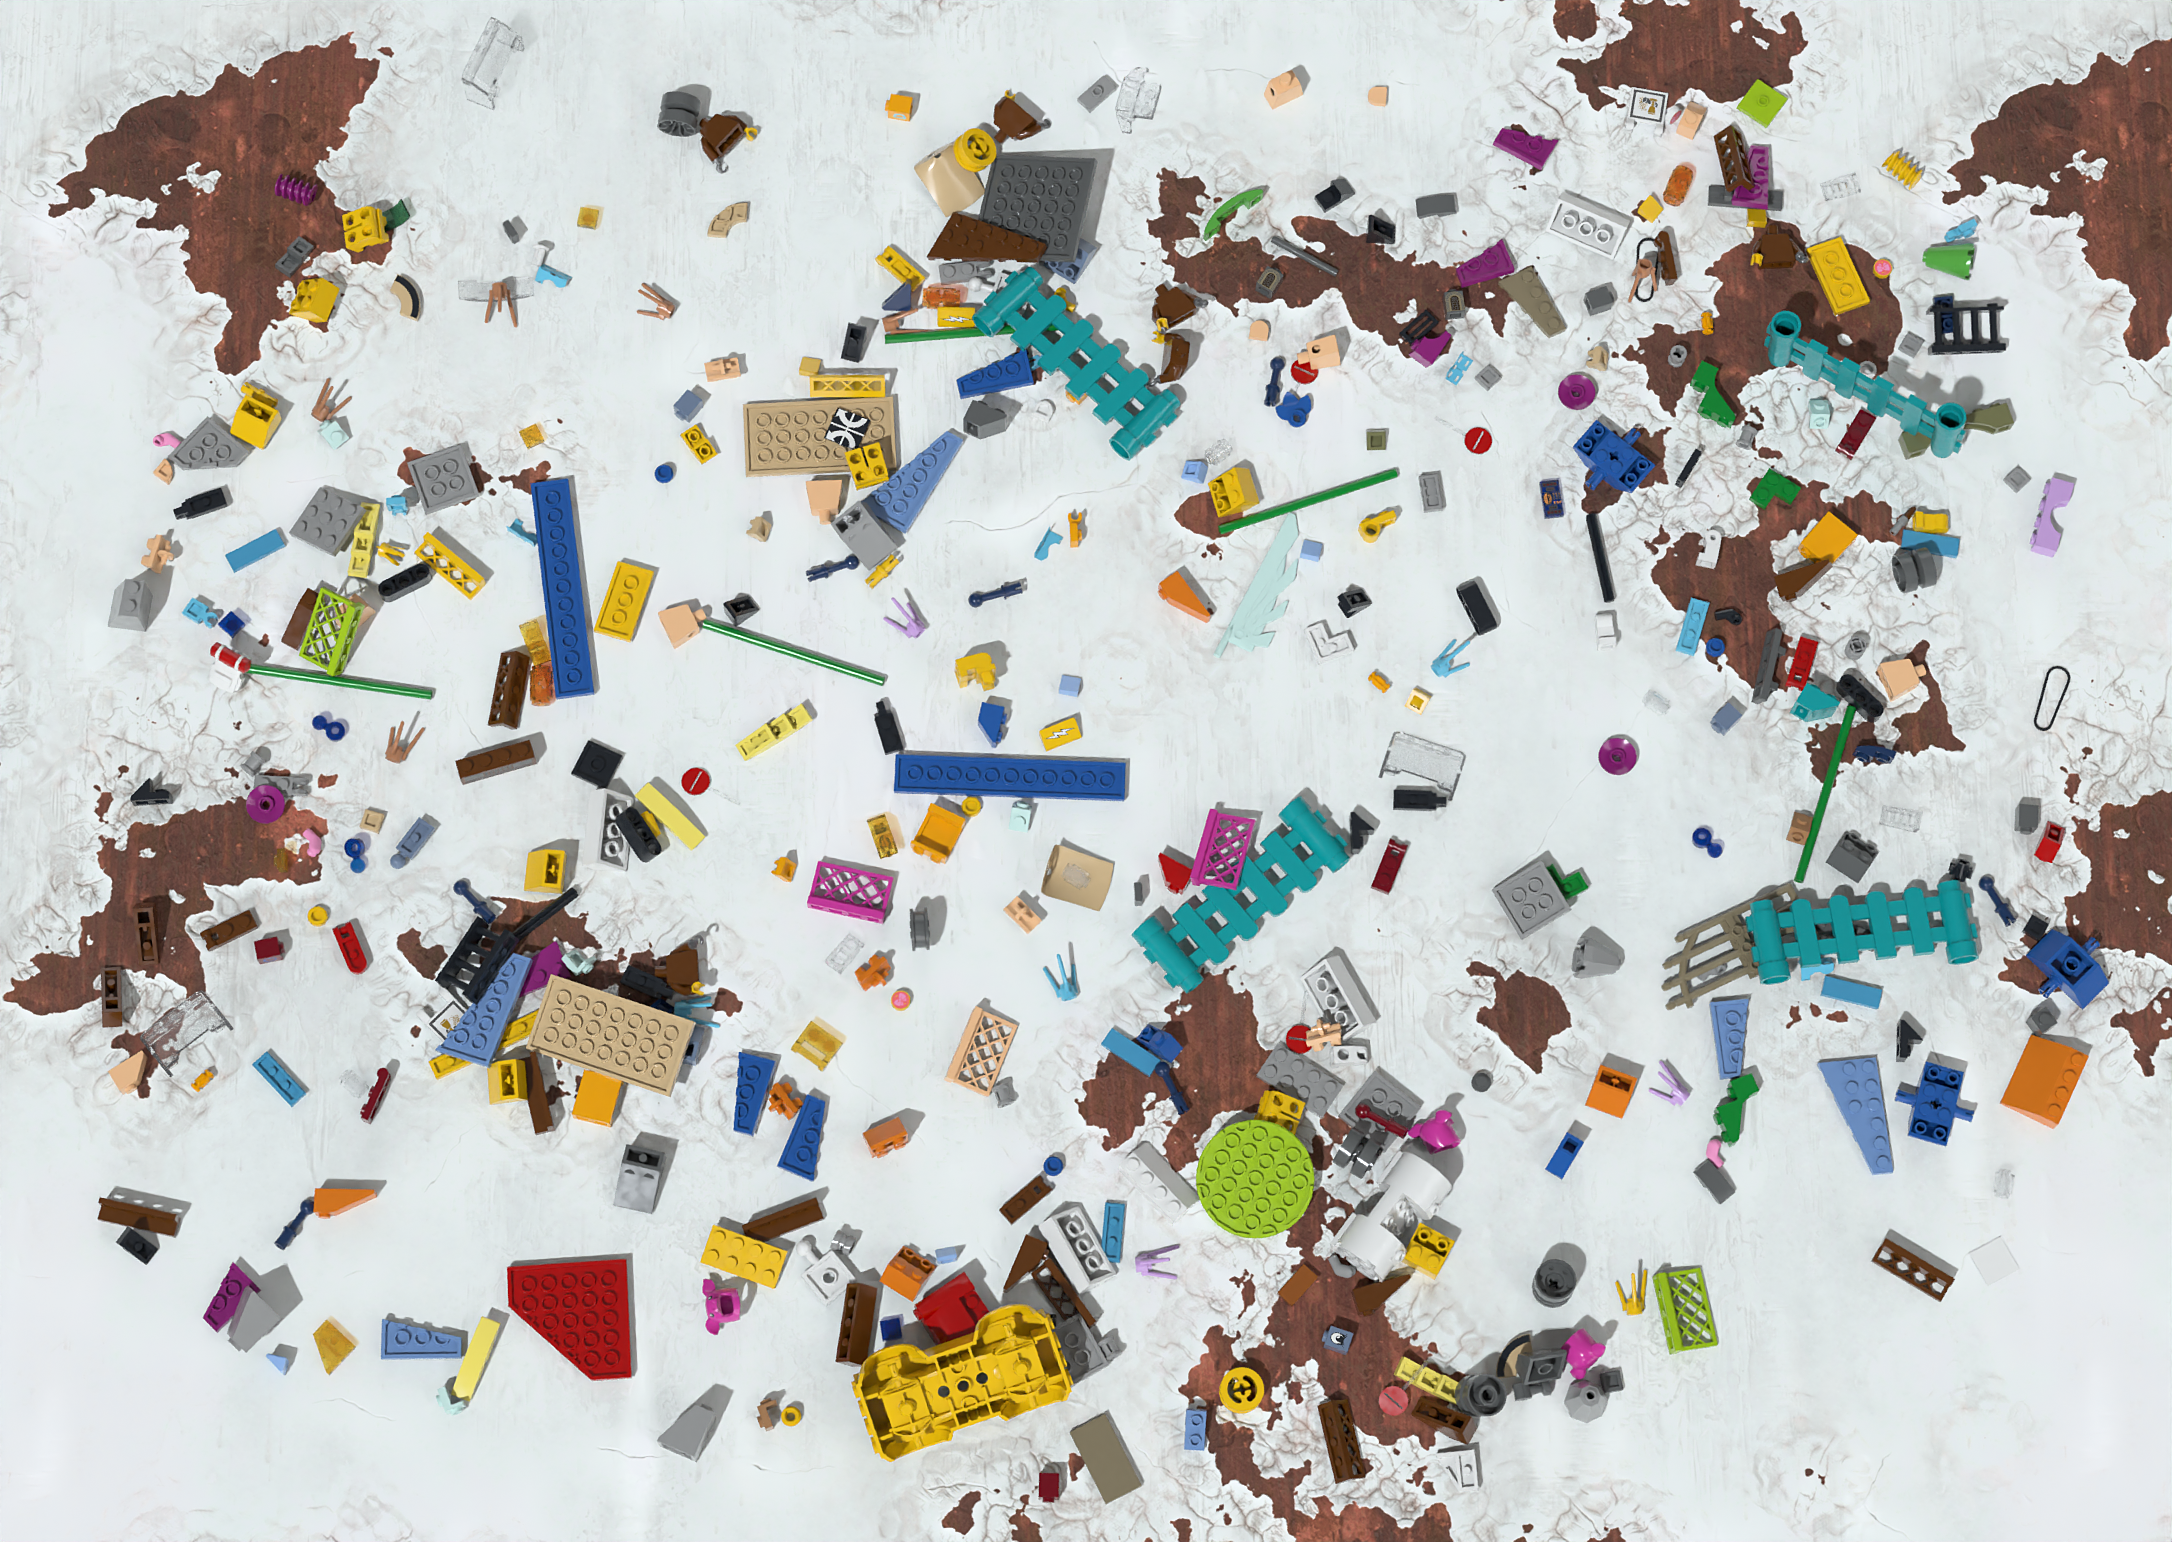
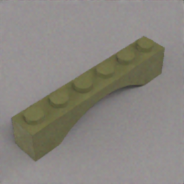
(1991, 420)

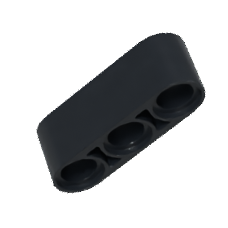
(414, 582)
(1476, 608)
(1855, 689)
(638, 834)

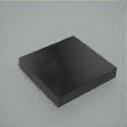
(597, 765)

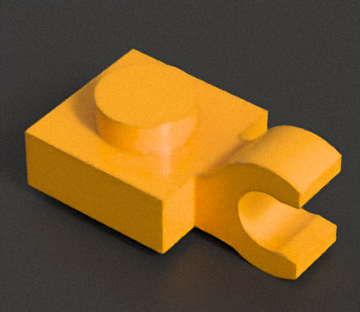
(1075, 534)

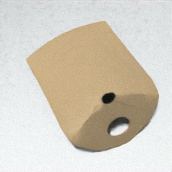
(948, 181)
(1089, 897)

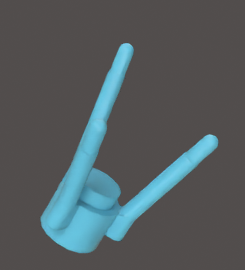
(1440, 666)
(1066, 990)
(685, 1007)

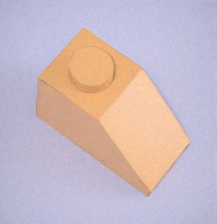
(1691, 120)
(129, 1073)

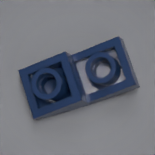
(1946, 319)
(1866, 754)

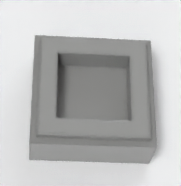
(1910, 345)
(1487, 378)
(2016, 479)

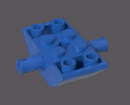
(1600, 445)
(2080, 982)
(1936, 1086)

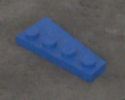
(1000, 376)
(751, 1091)
(802, 1145)

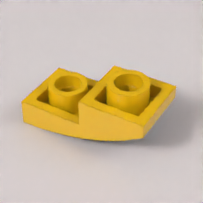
(698, 444)

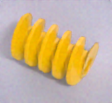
(1902, 169)

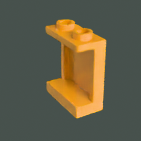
(1827, 540)
(938, 834)
(596, 1098)

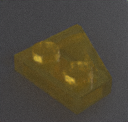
(332, 1346)

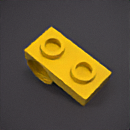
(1384, 519)

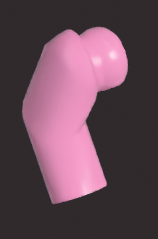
(166, 439)
(314, 842)
(1712, 1153)

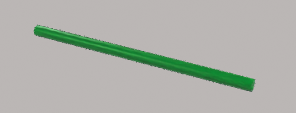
(947, 334)
(1307, 501)
(793, 652)
(340, 681)
(1825, 793)

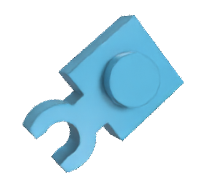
(1964, 230)
(397, 504)
(197, 612)

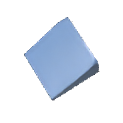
(1194, 471)
(1311, 550)
(1069, 685)
(946, 1255)
(280, 1362)

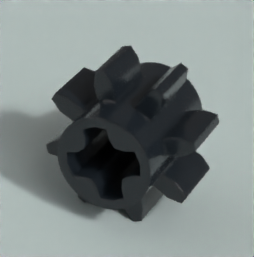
(1960, 870)

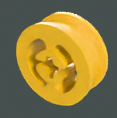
(967, 154)
(1244, 1405)

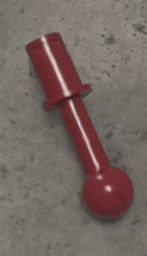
(1363, 1111)

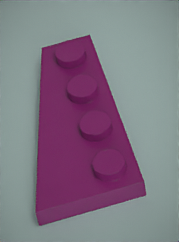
(1758, 196)

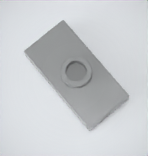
(1096, 94)
(1430, 493)

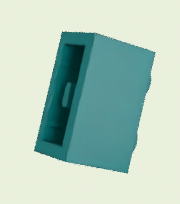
(1814, 704)

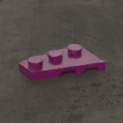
(1524, 147)
(1489, 265)
(227, 1298)

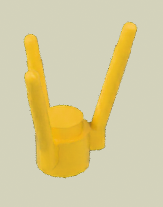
(1633, 1306)

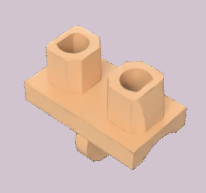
(722, 369)
(159, 554)
(1022, 915)
(1323, 1033)

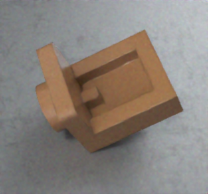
(1799, 828)
(764, 1419)

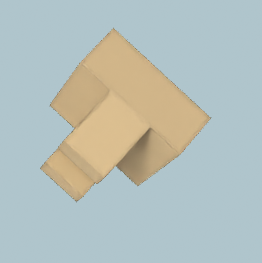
(1600, 358)
(760, 529)

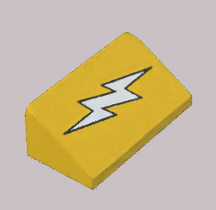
(955, 317)
(1060, 734)

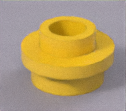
(791, 1409)

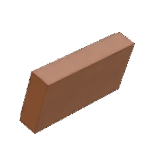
(1297, 1285)

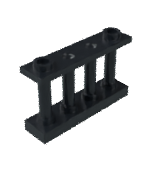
(1975, 345)
(489, 968)

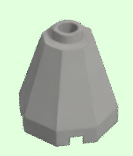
(1594, 959)
(1580, 1406)

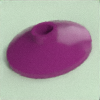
(1576, 384)
(1620, 748)
(256, 800)

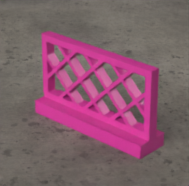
(1206, 850)
(845, 908)

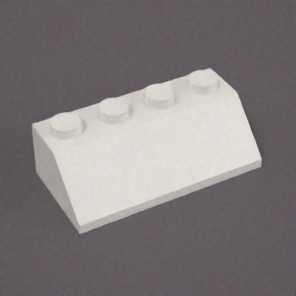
(1587, 225)
(604, 843)
(1338, 997)
(1158, 1183)
(1077, 1250)

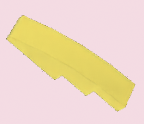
(364, 541)
(774, 732)
(669, 816)
(475, 1358)
(1427, 1380)

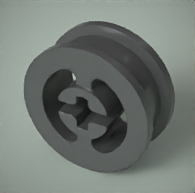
(919, 929)

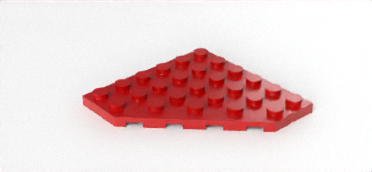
(579, 1312)

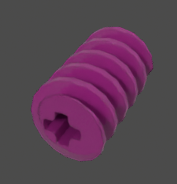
(295, 191)

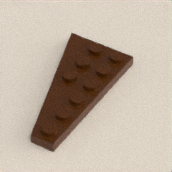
(979, 241)

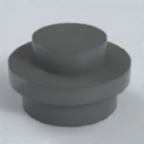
(1481, 1082)

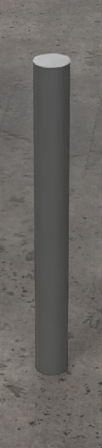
(1305, 256)

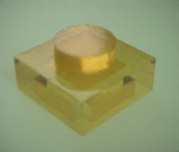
(588, 218)
(531, 436)
(281, 860)

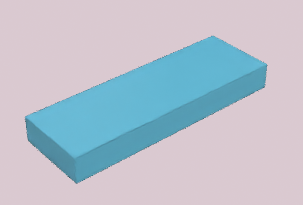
(1692, 626)

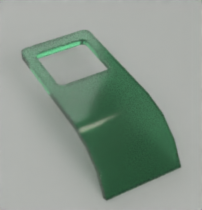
(396, 216)

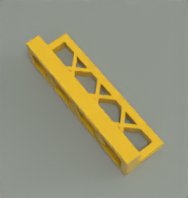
(847, 386)
(457, 563)

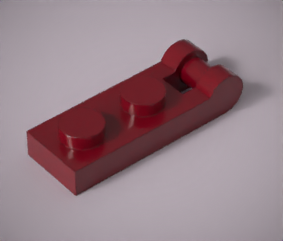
(1856, 434)
(1389, 867)
(376, 1094)

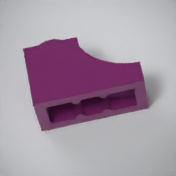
(1427, 350)

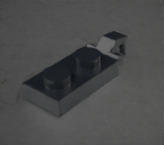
(201, 504)
(887, 729)
(1417, 800)
(646, 983)

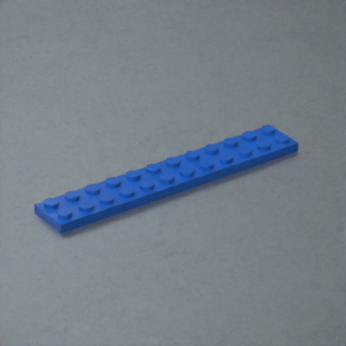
(562, 589)
(1009, 777)

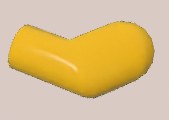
(1062, 293)

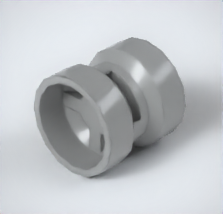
(1852, 650)
(843, 1243)

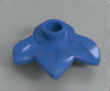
(1294, 407)

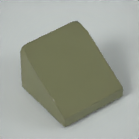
(1376, 439)

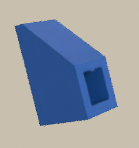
(990, 722)
(1160, 1043)
(1564, 1155)

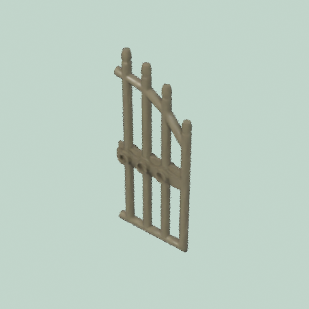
(1740, 941)

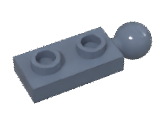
(412, 843)

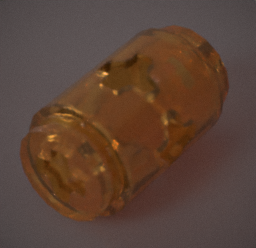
(1678, 185)
(932, 298)
(543, 675)

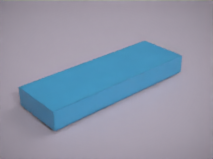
(1934, 543)
(255, 550)
(1851, 992)
(1130, 1052)
(279, 1079)
(1112, 1231)

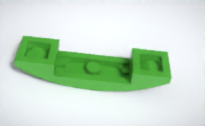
(1247, 198)

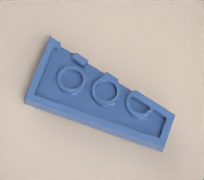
(1728, 1030)
(409, 1342)

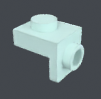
(1819, 414)
(332, 433)
(1020, 816)
(577, 963)
(444, 1400)

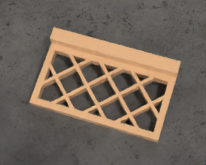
(967, 1041)

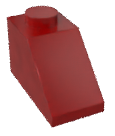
(2049, 842)
(1175, 875)

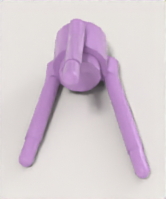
(915, 625)
(1679, 1094)
(1144, 1263)

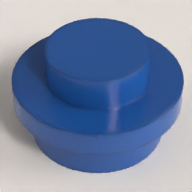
(663, 473)
(1715, 647)
(1053, 1166)

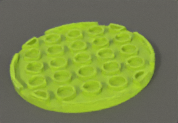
(1255, 1179)

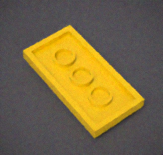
(1837, 276)
(624, 601)
(744, 1256)

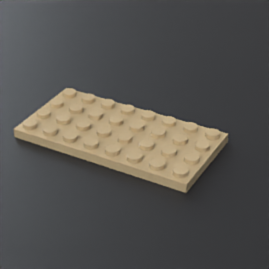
(791, 439)
(610, 1035)

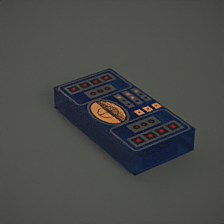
(1551, 499)

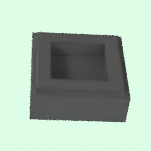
(510, 231)
(1138, 896)
(1611, 1381)

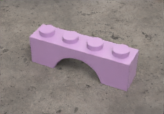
(2046, 538)

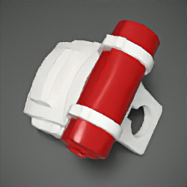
(228, 667)

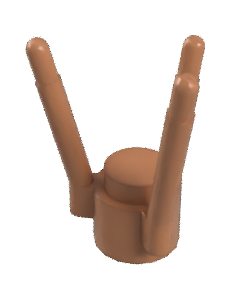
(1643, 270)
(499, 292)
(664, 306)
(891, 322)
(320, 410)
(394, 752)

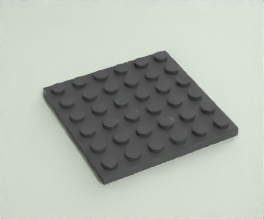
(1040, 200)

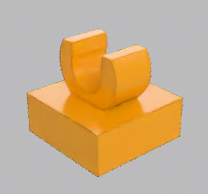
(785, 869)

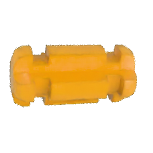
(1707, 323)
(1379, 682)
(202, 1080)

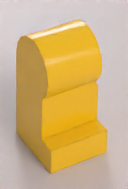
(1930, 523)

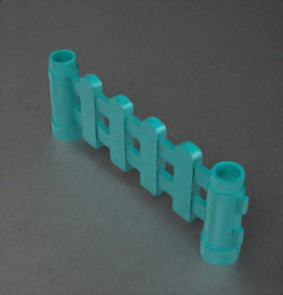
(1947, 421)
(1136, 430)
(1163, 946)
(1772, 953)

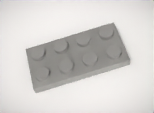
(1299, 1080)

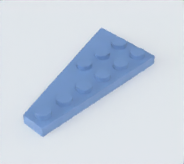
(909, 488)
(484, 1024)
(1860, 1101)

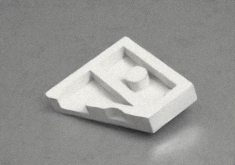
(1461, 1469)

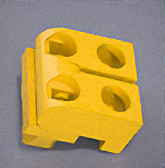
(366, 228)
(869, 475)
(978, 668)
(1280, 1109)

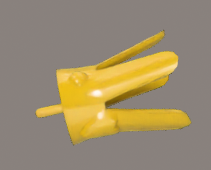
(385, 549)

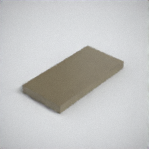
(1105, 1459)

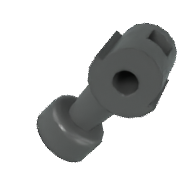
(1525, 1392)

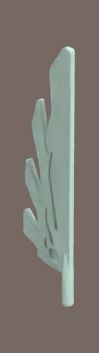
(1259, 600)

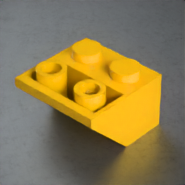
(314, 300)
(255, 422)
(1233, 492)
(545, 871)
(507, 1081)
(1427, 1251)

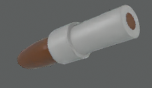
(1902, 521)

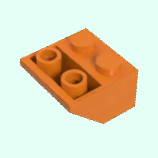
(1611, 1091)
(885, 1138)
(907, 1273)

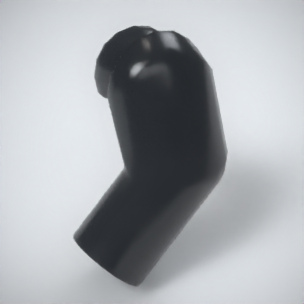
(1730, 615)

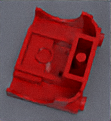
(951, 1310)

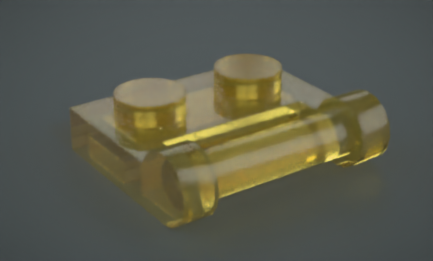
(821, 1041)

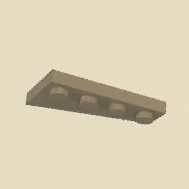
(1531, 297)

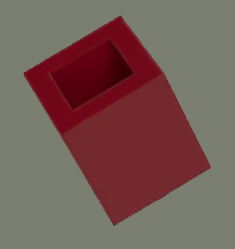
(269, 950)
(1048, 1487)

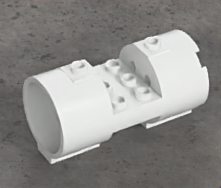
(1373, 1241)

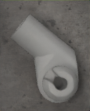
(1716, 971)
(1341, 1269)

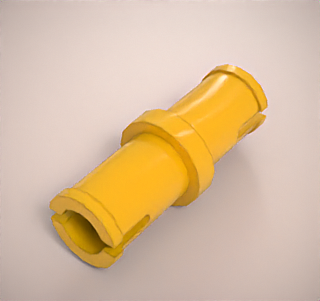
(259, 394)
(881, 571)

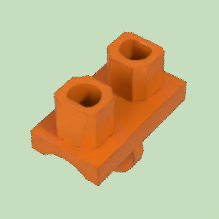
(875, 974)
(782, 1103)

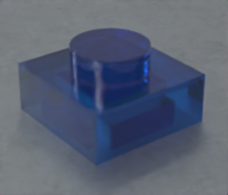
(231, 624)
(891, 1329)

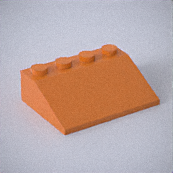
(2044, 1080)

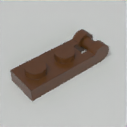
(1666, 258)
(229, 930)
(1025, 1200)

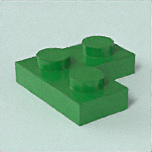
(1772, 485)
(1569, 886)

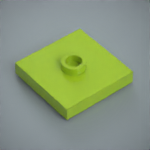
(1762, 103)

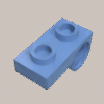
(1195, 1429)

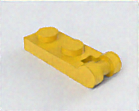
(900, 268)

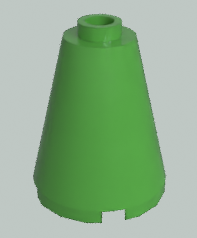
(1951, 259)

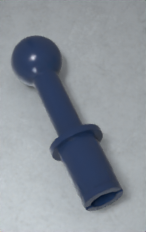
(1277, 364)
(851, 562)
(976, 599)
(1986, 884)
(462, 888)
(1162, 1069)
(289, 1232)

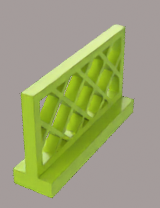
(346, 633)
(1668, 1311)

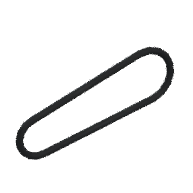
(1656, 266)
(2041, 697)

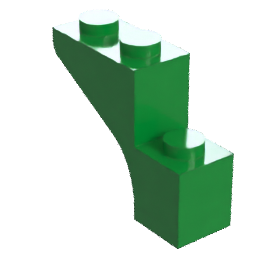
(1713, 404)
(1729, 1114)

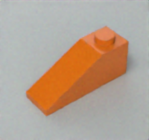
(1181, 596)
(337, 1201)

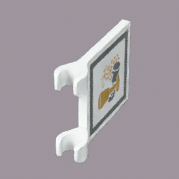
(1647, 108)
(446, 1018)

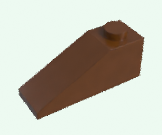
(1798, 581)
(300, 620)
(146, 932)
(111, 997)
(1028, 1259)
(1373, 1296)
(1445, 1420)

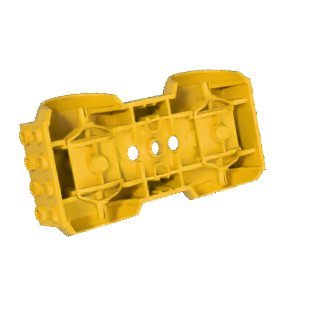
(902, 1382)

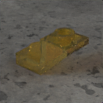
(535, 642)
(882, 836)

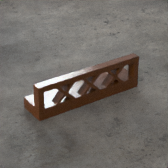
(1737, 155)
(511, 689)
(537, 1096)
(138, 1217)
(784, 1221)
(1916, 1263)
(1066, 1289)
(1338, 1441)

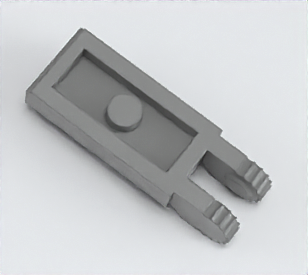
(963, 272)
(283, 784)

